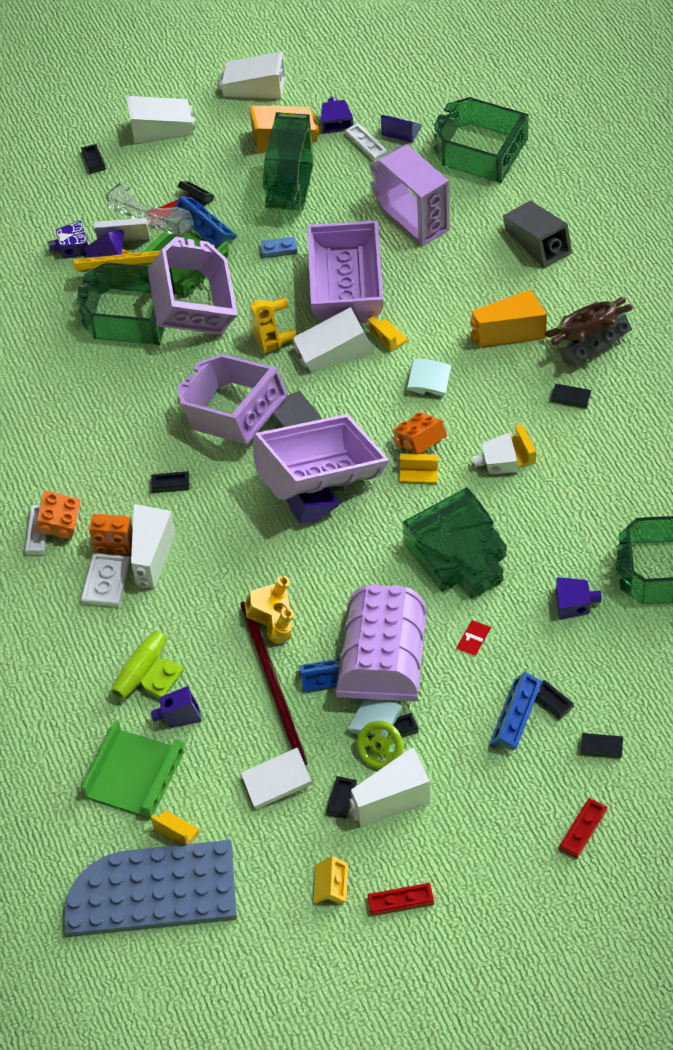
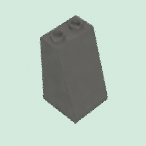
(539, 233)
(294, 410)

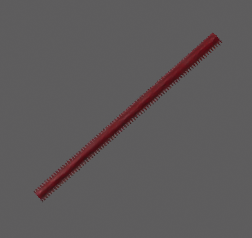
(274, 686)

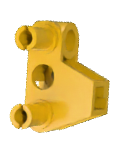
(264, 325)
(267, 607)

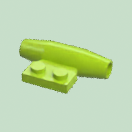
(147, 669)

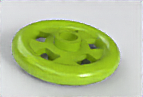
(363, 742)

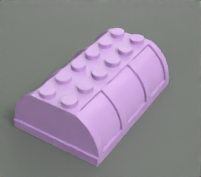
(345, 269)
(316, 456)
(382, 644)

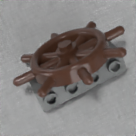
(590, 329)

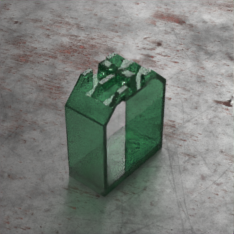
(486, 116)
(288, 162)
(118, 327)
(644, 531)

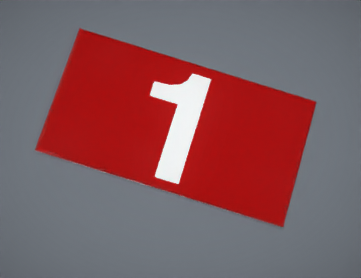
(473, 637)

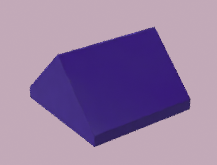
(399, 128)
(106, 245)

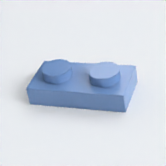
(279, 247)

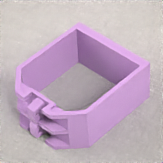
(422, 216)
(187, 315)
(253, 411)

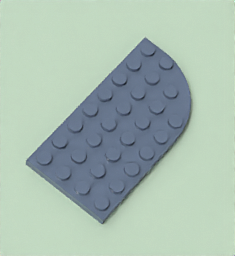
(153, 889)

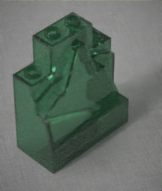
(457, 544)

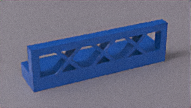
(206, 223)
(319, 674)
(516, 711)

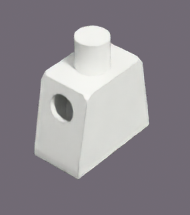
(498, 456)

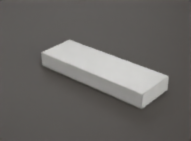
(365, 142)
(35, 540)

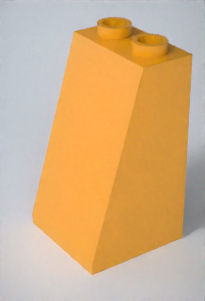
(262, 121)
(509, 321)

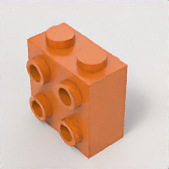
(419, 433)
(57, 515)
(111, 534)

